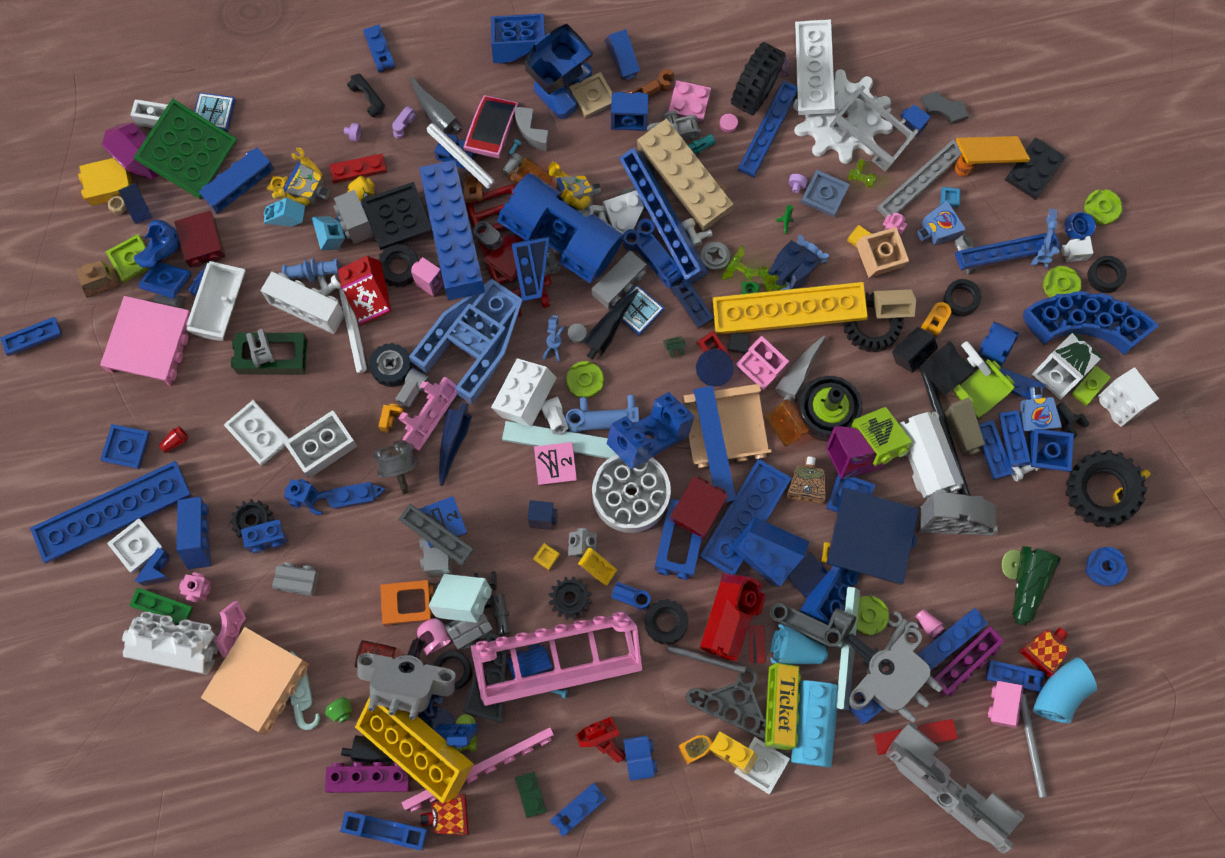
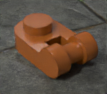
(472, 184)

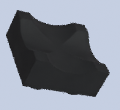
(946, 368)

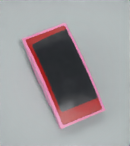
(490, 126)

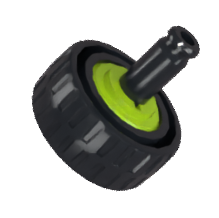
(827, 404)

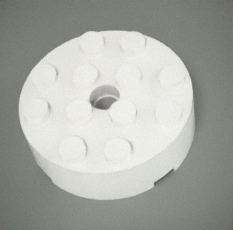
(626, 511)

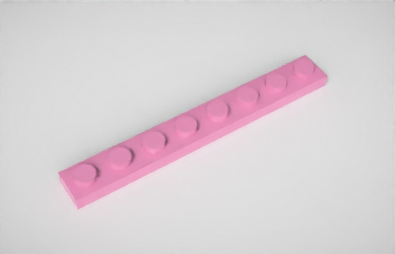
(487, 766)

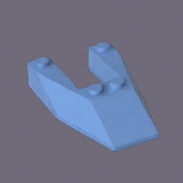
(478, 326)

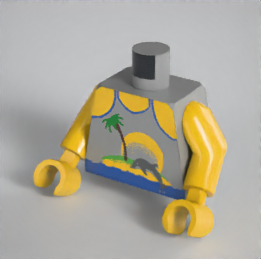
(304, 183)
(574, 189)

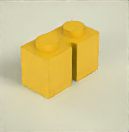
(740, 755)

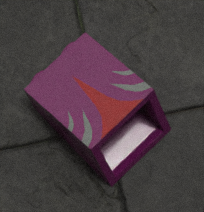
(851, 452)

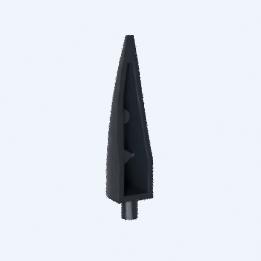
(604, 331)
(365, 751)

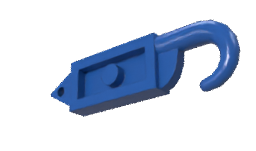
(349, 496)

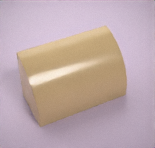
(894, 303)

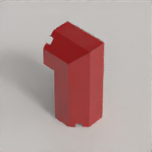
(732, 610)

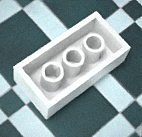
(303, 302)

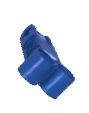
(653, 253)

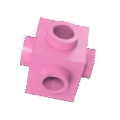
(201, 588)

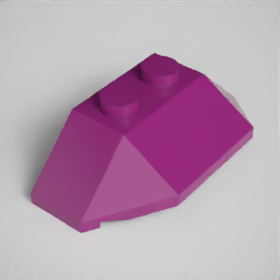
(123, 143)

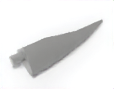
(795, 378)

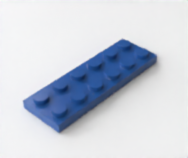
(754, 499)

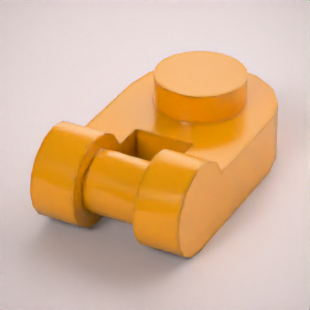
(940, 313)

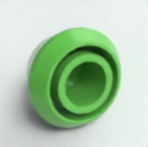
(339, 710)

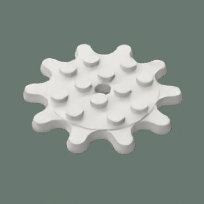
(858, 114)

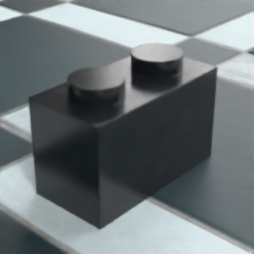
(915, 349)

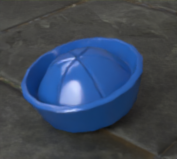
(1079, 225)

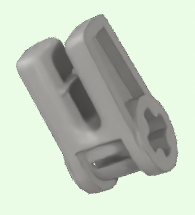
(262, 354)

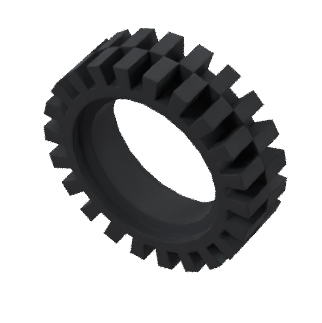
(873, 343)

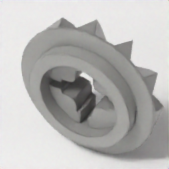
(710, 249)

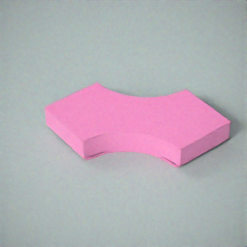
(232, 619)

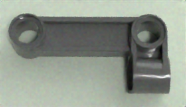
(840, 623)

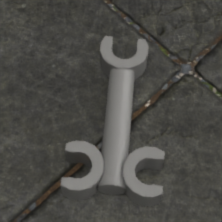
(902, 625)

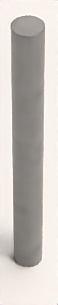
(707, 659)

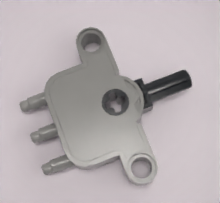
(902, 680)
(404, 681)

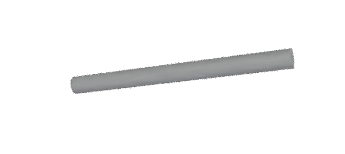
(1032, 748)

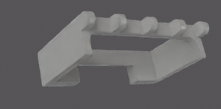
(842, 126)

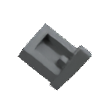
(178, 301)

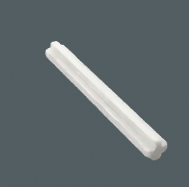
(460, 155)
(354, 335)

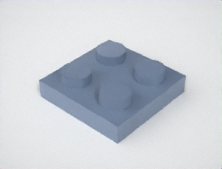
(825, 193)

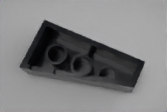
(494, 673)

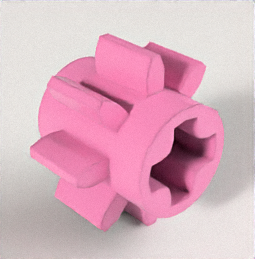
(896, 220)

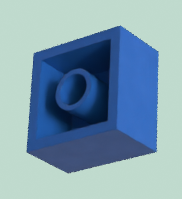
(629, 111)

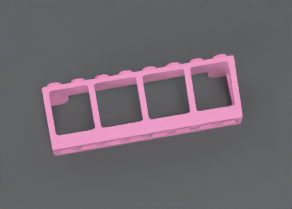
(559, 678)

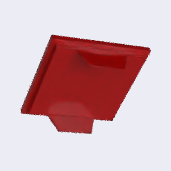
(503, 259)

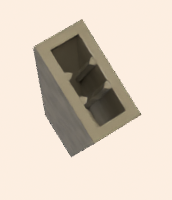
(965, 427)

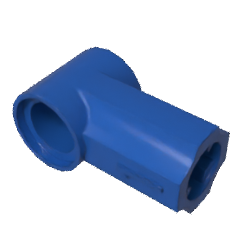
(630, 595)

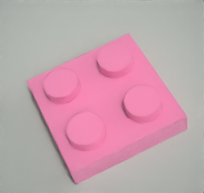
(690, 100)

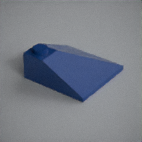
(515, 35)

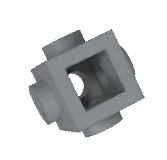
(580, 542)

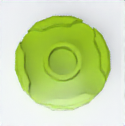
(1103, 206)
(1061, 281)
(585, 379)
(872, 615)

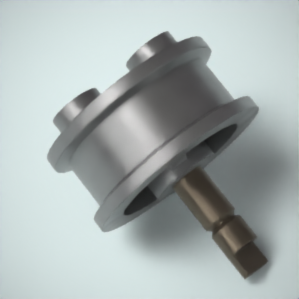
(396, 461)

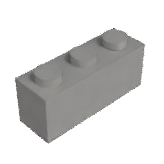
(619, 280)

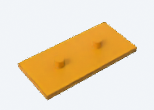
(992, 149)

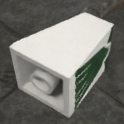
(1067, 365)

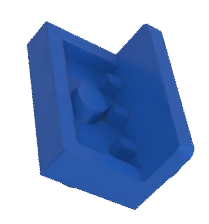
(264, 536)

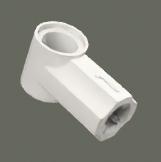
(554, 413)

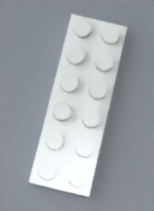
(814, 67)

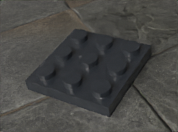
(397, 215)

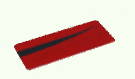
(756, 644)

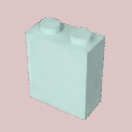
(460, 598)

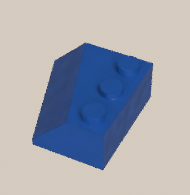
(770, 550)

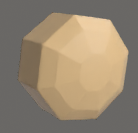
(117, 205)

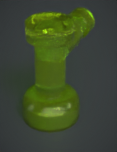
(856, 174)

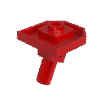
(600, 735)

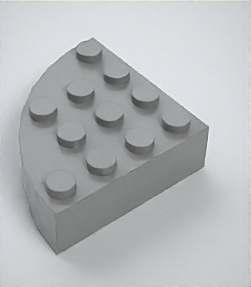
(957, 515)

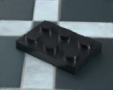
(1034, 175)

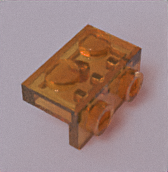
(528, 166)
(787, 423)

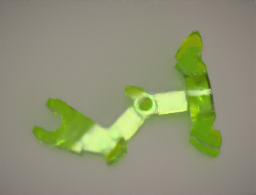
(768, 280)

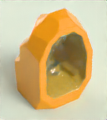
(695, 748)

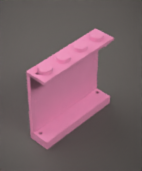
(147, 340)

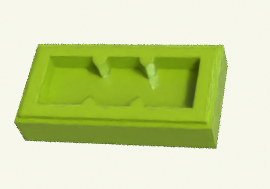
(1090, 385)

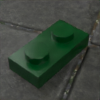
(530, 794)

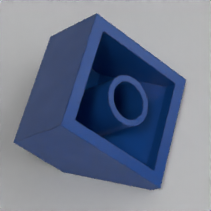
(1051, 449)

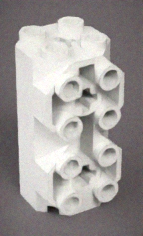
(931, 455)
(158, 641)

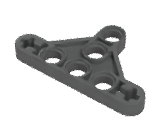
(726, 701)

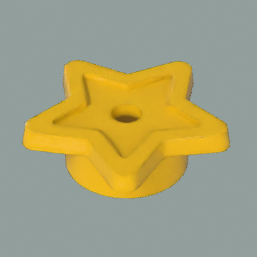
(277, 181)

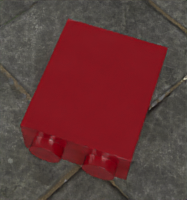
(199, 239)
(699, 507)

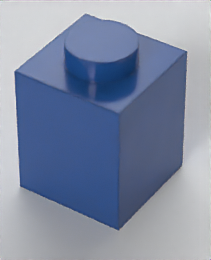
(915, 119)

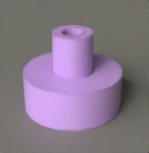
(354, 132)
(797, 182)

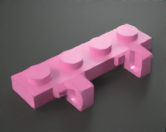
(438, 401)

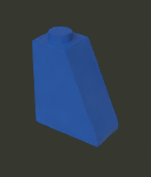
(622, 54)

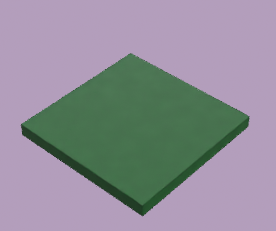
(185, 148)

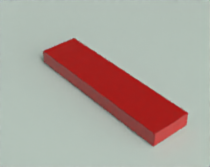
(936, 732)

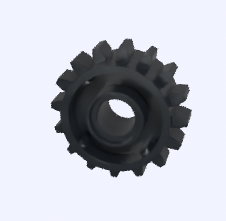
(246, 512)
(565, 588)

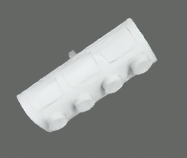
(215, 301)

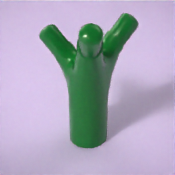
(786, 218)

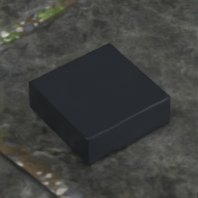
(739, 342)

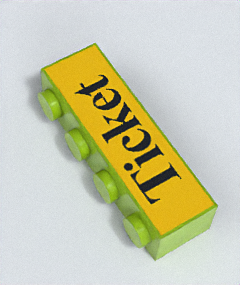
(782, 706)

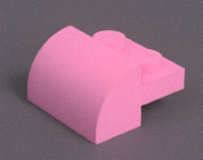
(763, 363)

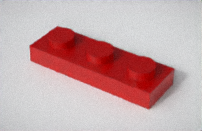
(358, 167)

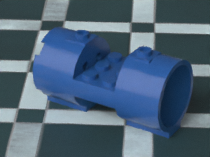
(539, 212)

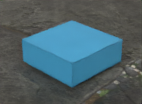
(951, 195)

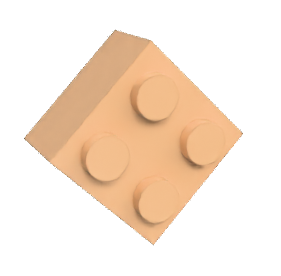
(882, 252)

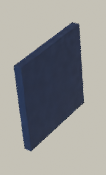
(872, 536)

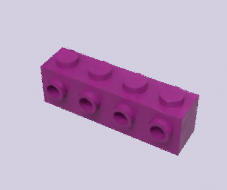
(971, 657)
(364, 778)

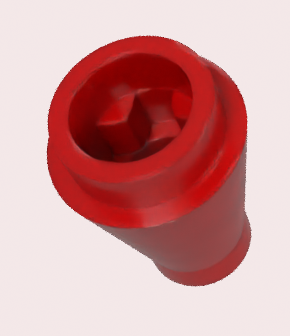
(175, 438)

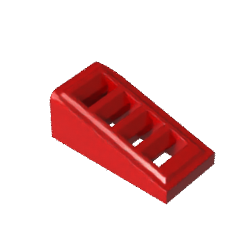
(716, 341)

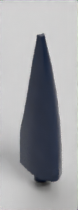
(454, 432)

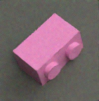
(427, 276)
(1006, 704)

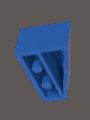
(531, 264)
(193, 533)

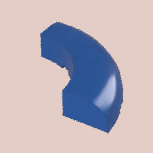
(1089, 315)

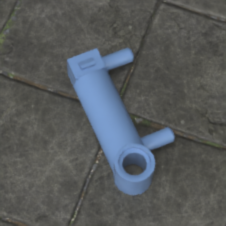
(599, 419)

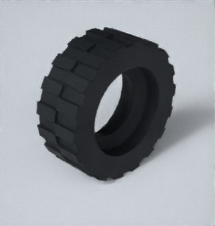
(391, 253)
(670, 607)

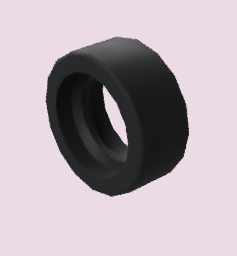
(1116, 265)
(971, 287)
(458, 656)

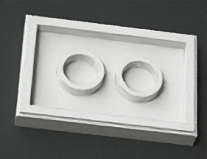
(257, 432)

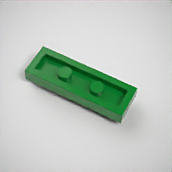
(157, 604)

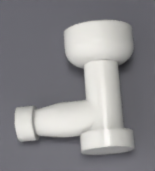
(696, 238)
(328, 288)
(1018, 472)

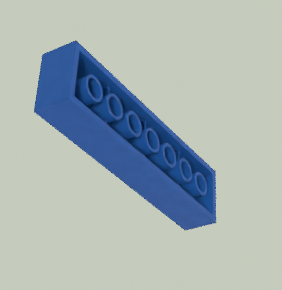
(451, 230)

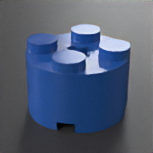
(998, 343)

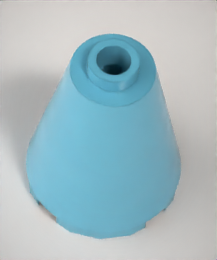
(796, 648)

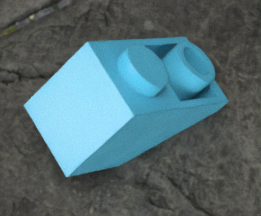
(284, 213)
(328, 232)

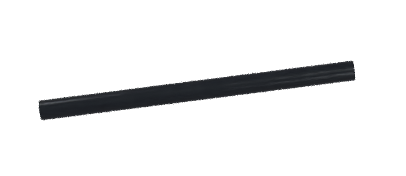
(937, 407)

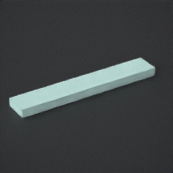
(540, 436)
(847, 653)

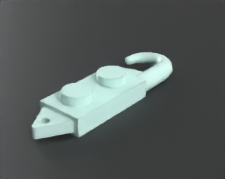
(301, 701)

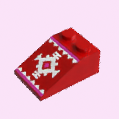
(365, 289)

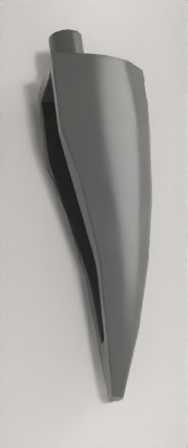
(436, 111)

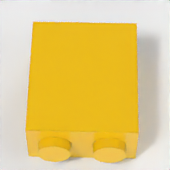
(103, 180)

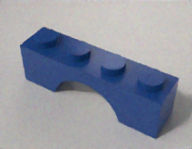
(384, 830)

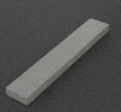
(921, 180)

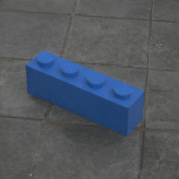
(236, 180)

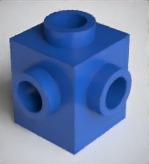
(300, 493)

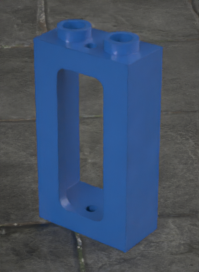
(665, 567)

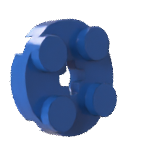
(1116, 562)

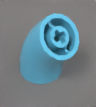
(1065, 691)

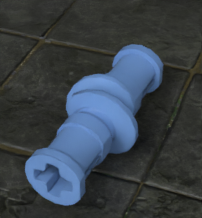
(311, 270)

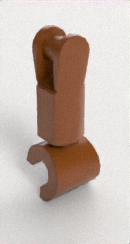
(656, 86)

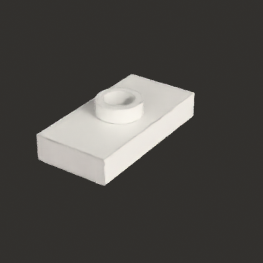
(975, 359)

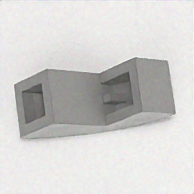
(534, 137)

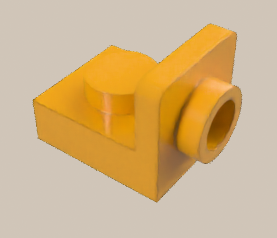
(386, 418)

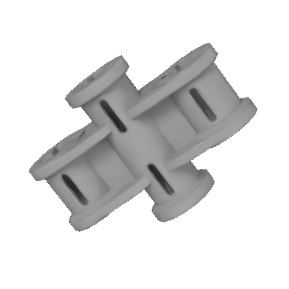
(684, 126)

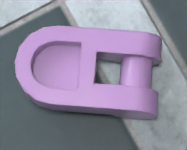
(406, 116)

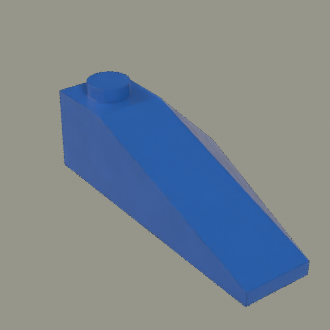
(829, 595)

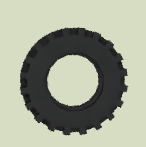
(758, 78)
(1115, 465)

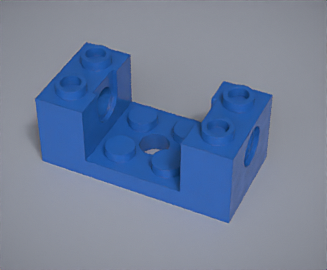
(666, 425)

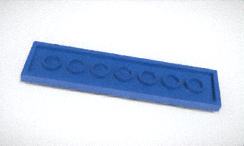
(110, 512)

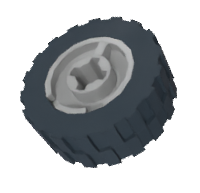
(387, 374)

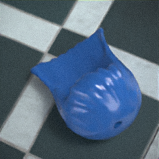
(162, 244)

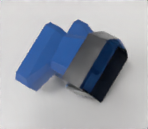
(555, 64)

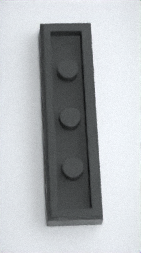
(436, 535)

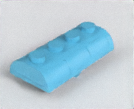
(816, 724)

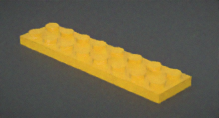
(790, 308)

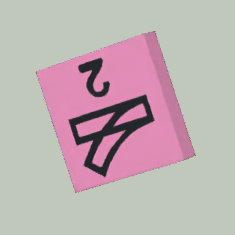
(555, 463)

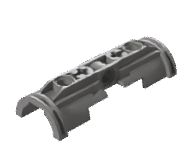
(986, 818)

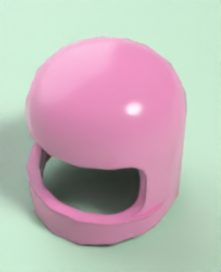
(434, 634)

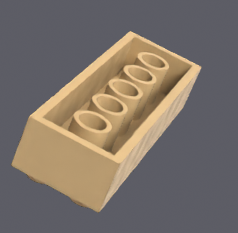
(684, 175)

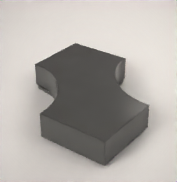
(952, 110)

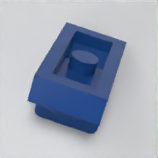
(150, 573)

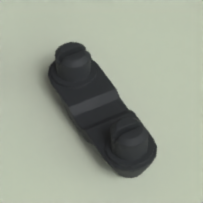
(358, 81)

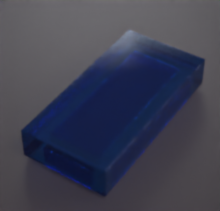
(135, 203)

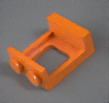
(389, 602)

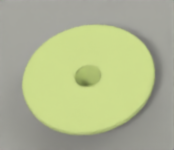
(1011, 563)

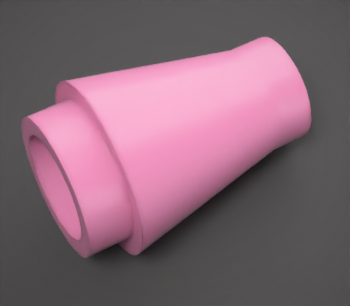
(930, 624)

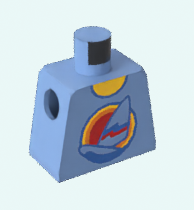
(941, 225)
(1038, 412)

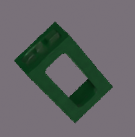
(280, 367)

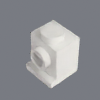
(1077, 250)

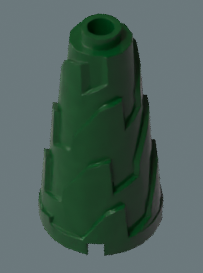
(1033, 579)

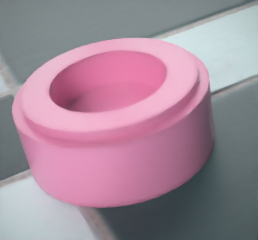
(728, 123)

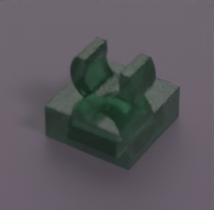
(673, 344)

